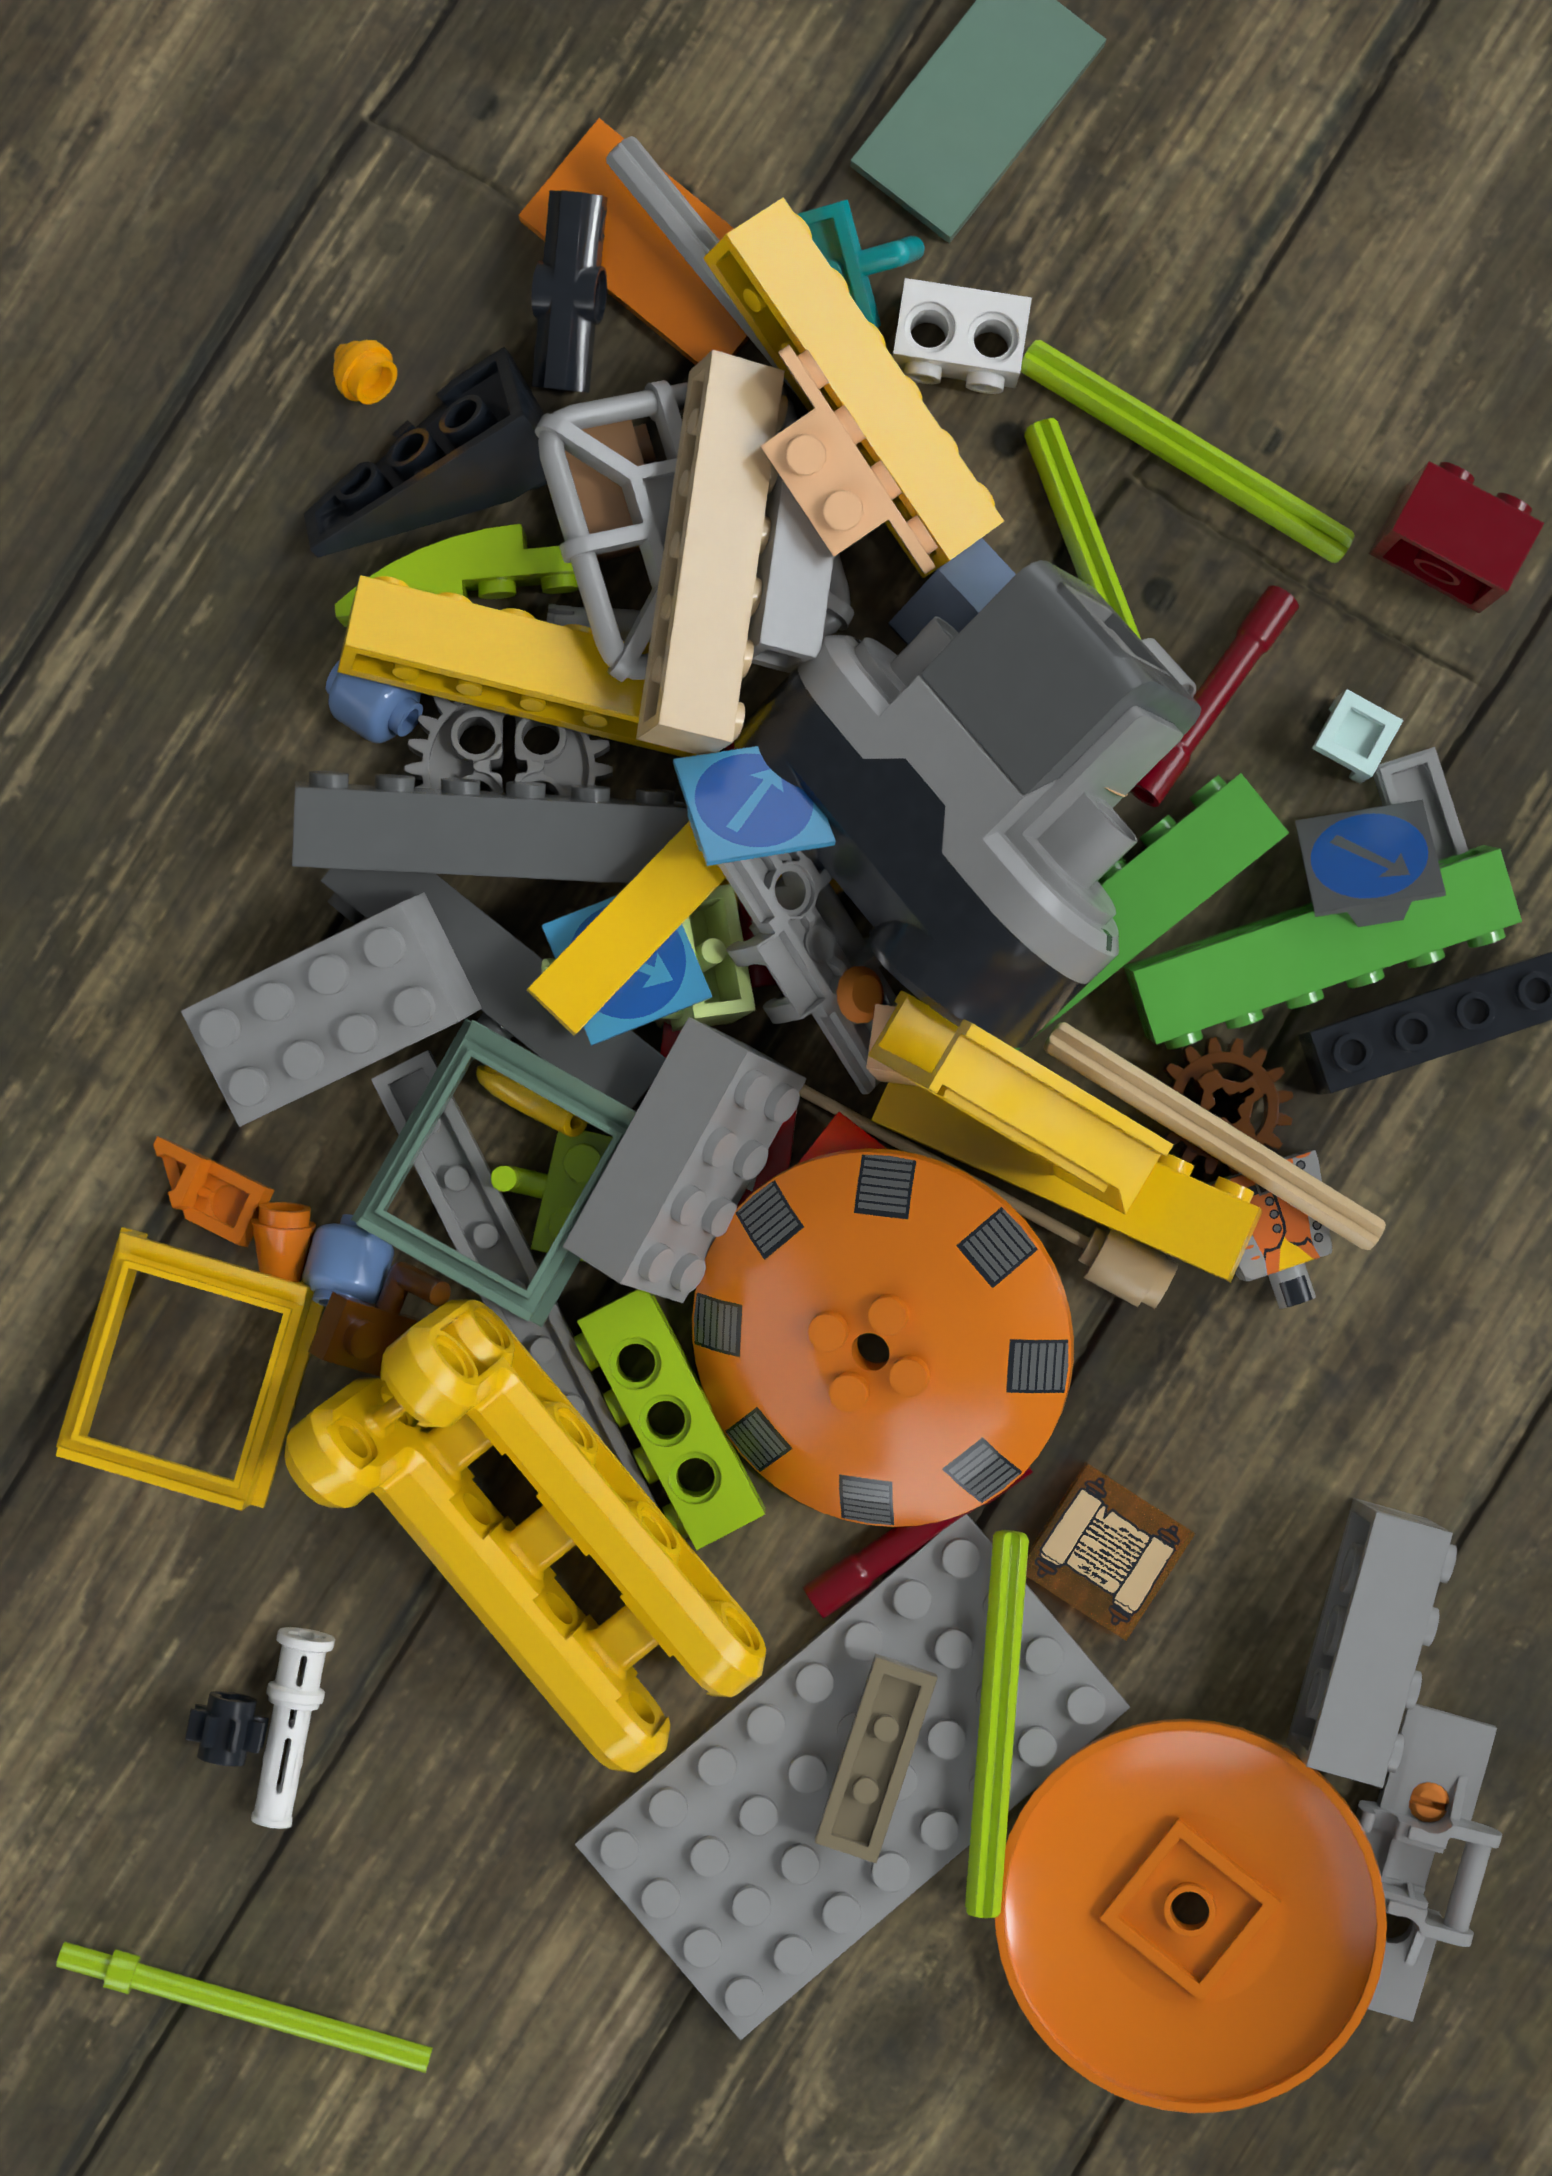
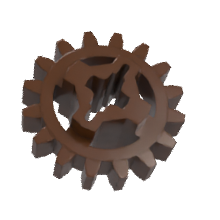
(1207, 1080)

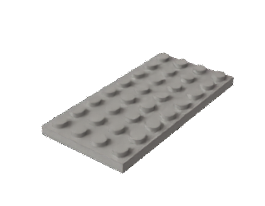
(724, 1832)

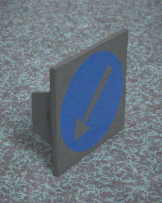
(1370, 862)

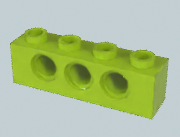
(732, 1495)

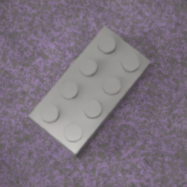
(332, 1009)
(685, 1162)
(1371, 1643)

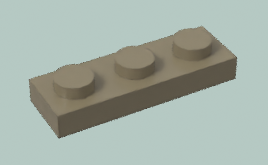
(875, 1758)

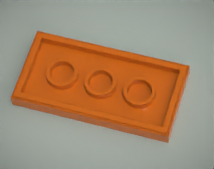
(639, 259)

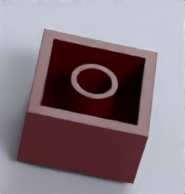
(1457, 536)

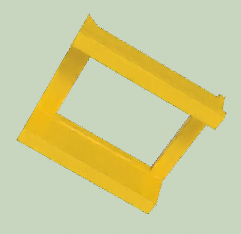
(1021, 1100)
(276, 1396)

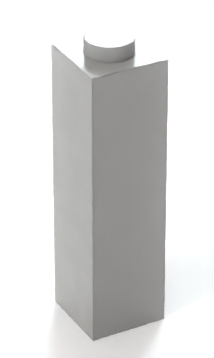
(794, 586)

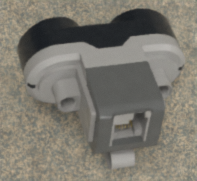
(978, 791)

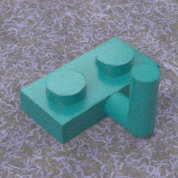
(838, 242)

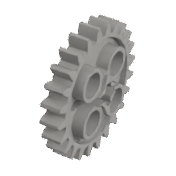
(443, 757)

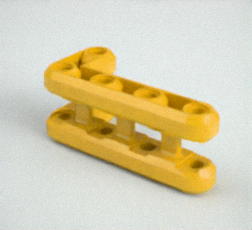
(409, 1437)

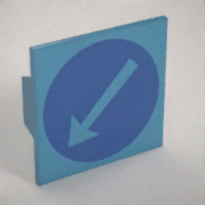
(746, 809)
(657, 989)

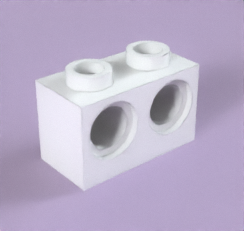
(962, 316)

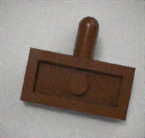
(359, 1332)

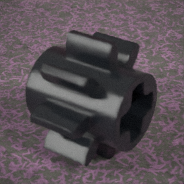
(227, 1728)

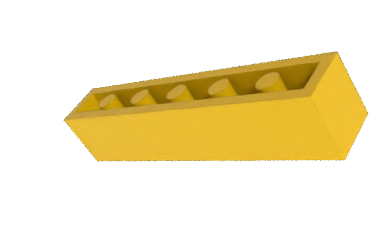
(803, 302)
(489, 660)
(1170, 1212)

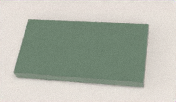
(976, 108)

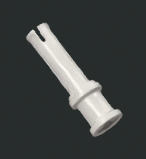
(289, 1692)

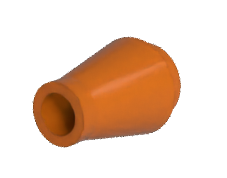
(283, 1239)

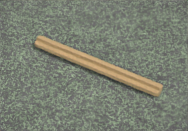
(1214, 1136)

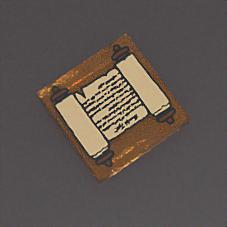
(1106, 1551)

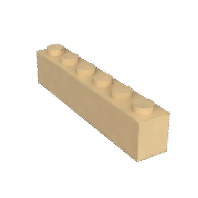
(712, 556)

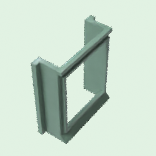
(544, 1079)

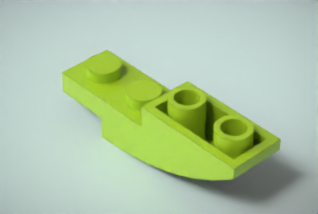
(481, 560)

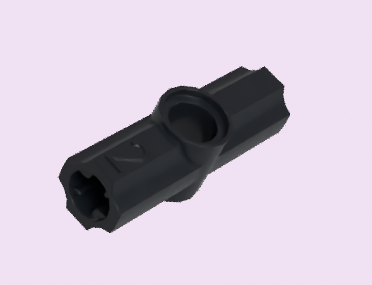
(569, 291)

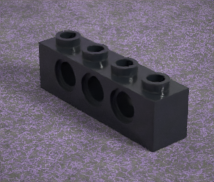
(1430, 1025)

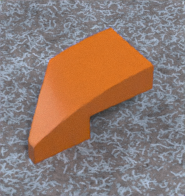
(212, 1192)

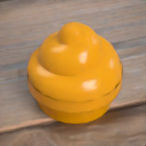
(364, 371)

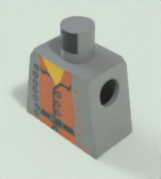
(1283, 1239)

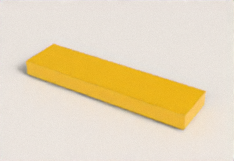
(627, 932)

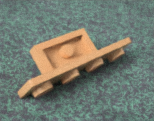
(832, 477)

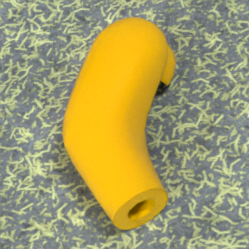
(529, 1102)

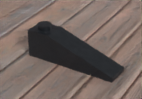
(457, 461)

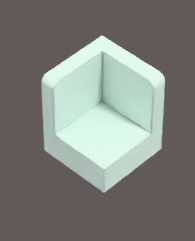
(1357, 734)

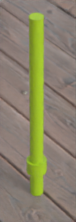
(125, 1972)

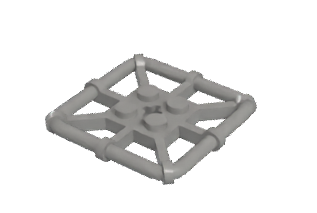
(648, 500)

